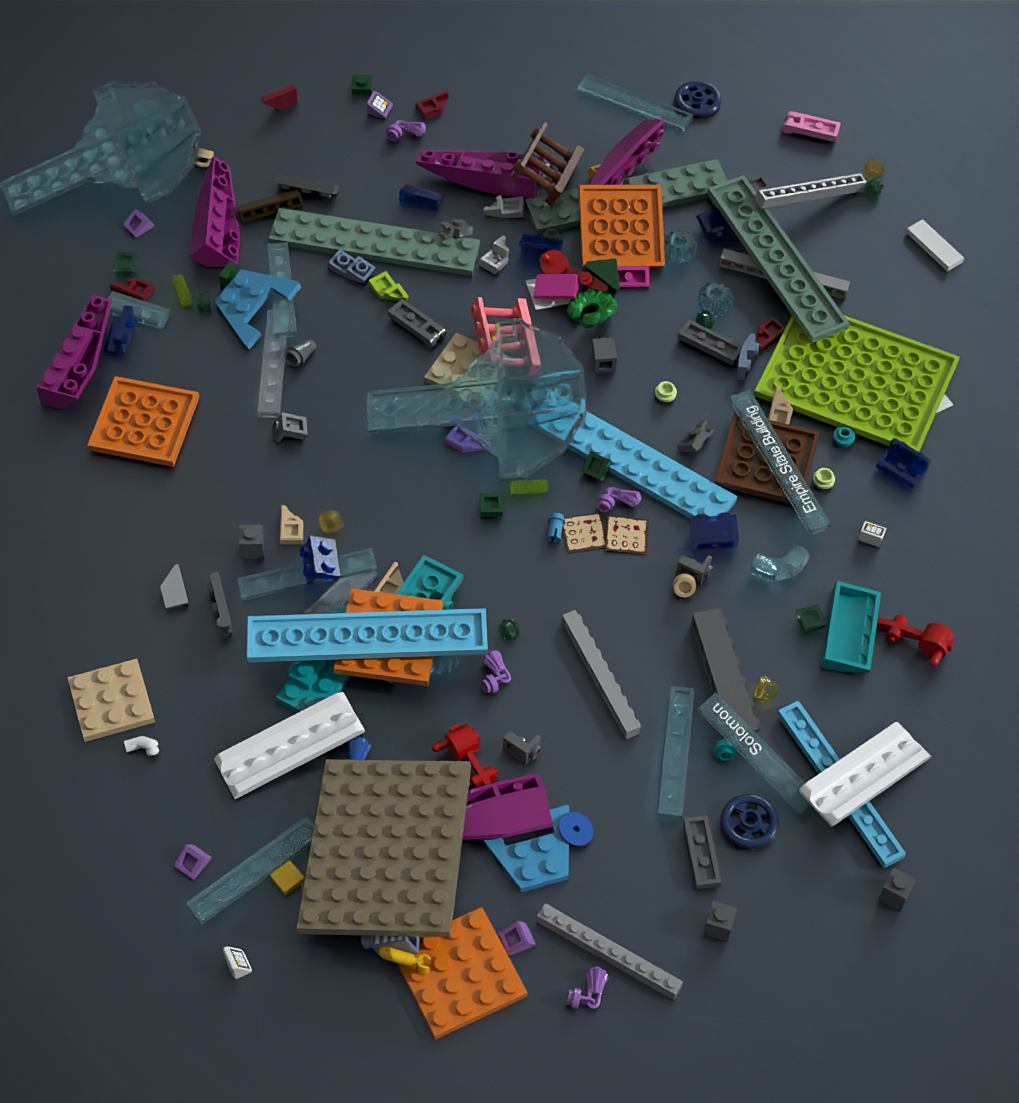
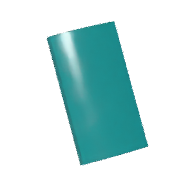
(850, 628)

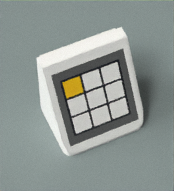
(872, 534)
(236, 962)

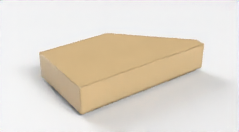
(780, 409)
(290, 527)
(391, 581)

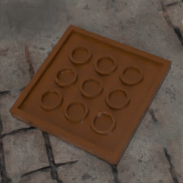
(745, 468)

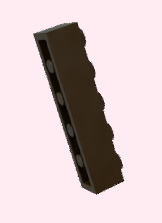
(269, 205)

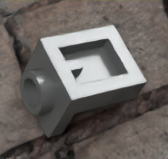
(289, 426)
(695, 569)
(520, 749)

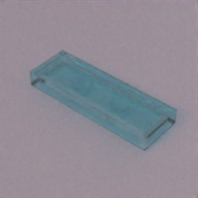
(146, 312)

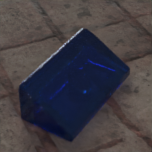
(420, 197)
(540, 243)

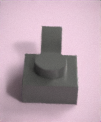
(455, 228)
(693, 440)

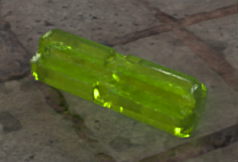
(182, 289)
(524, 486)

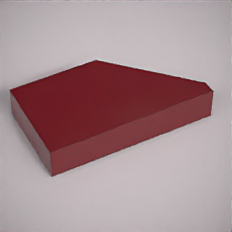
(282, 98)
(433, 105)
(134, 288)
(769, 333)

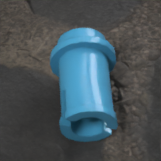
(555, 522)

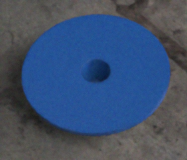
(576, 829)

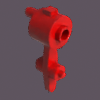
(556, 263)
(933, 640)
(462, 744)

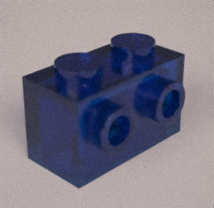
(714, 531)

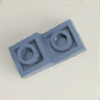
(351, 268)
(746, 356)

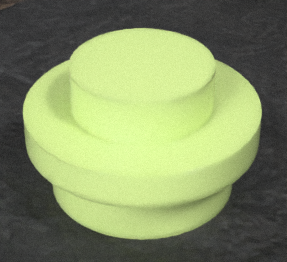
(665, 391)
(824, 478)

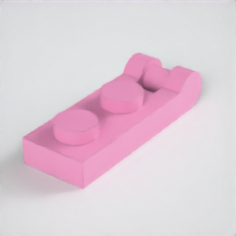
(811, 126)

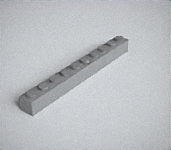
(810, 190)
(745, 263)
(601, 675)
(609, 951)

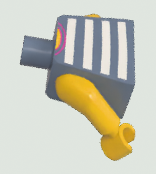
(398, 950)

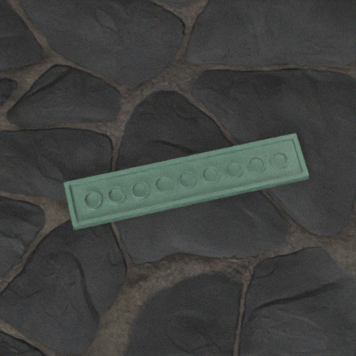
(677, 187)
(375, 241)
(778, 259)

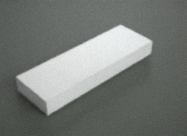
(935, 245)

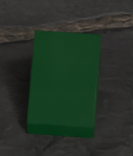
(605, 271)

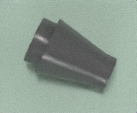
(300, 352)

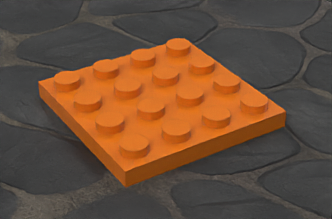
(622, 224)
(143, 421)
(396, 669)
(466, 975)

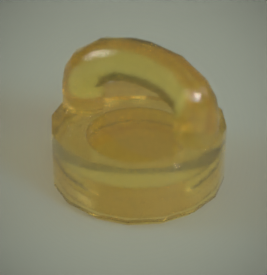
(873, 169)
(330, 521)
(761, 688)

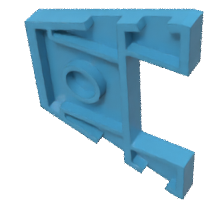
(245, 297)
(536, 860)

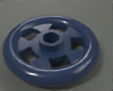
(698, 98)
(763, 808)

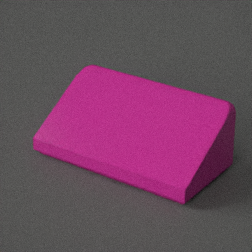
(633, 276)
(556, 286)

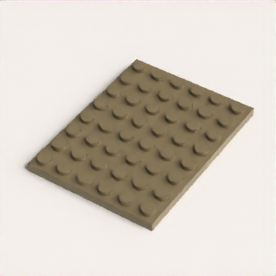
(385, 848)

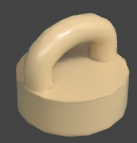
(205, 154)
(684, 585)

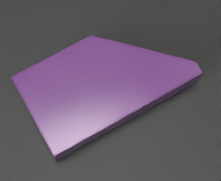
(461, 441)

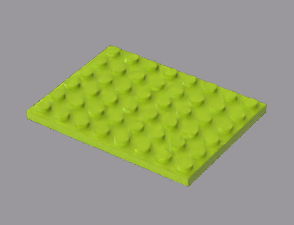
(861, 380)

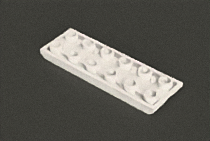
(288, 744)
(864, 773)

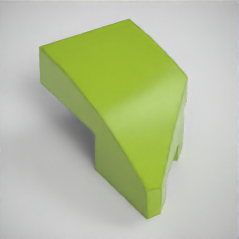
(386, 288)

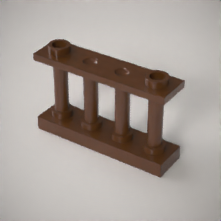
(565, 167)

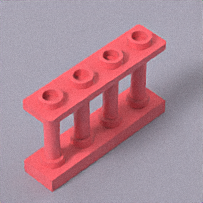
(484, 329)

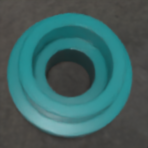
(843, 441)
(724, 750)

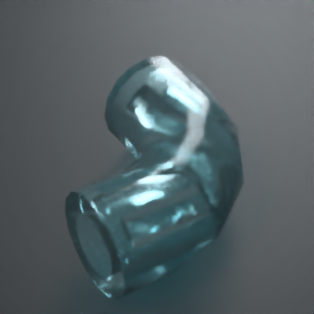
(782, 568)

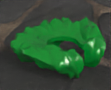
(602, 302)

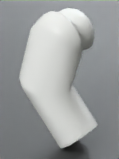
(142, 742)

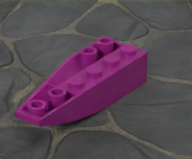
(629, 153)
(481, 170)
(215, 223)
(76, 357)
(507, 808)

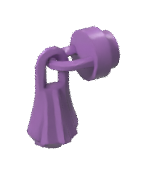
(394, 130)
(606, 502)
(495, 663)
(595, 983)

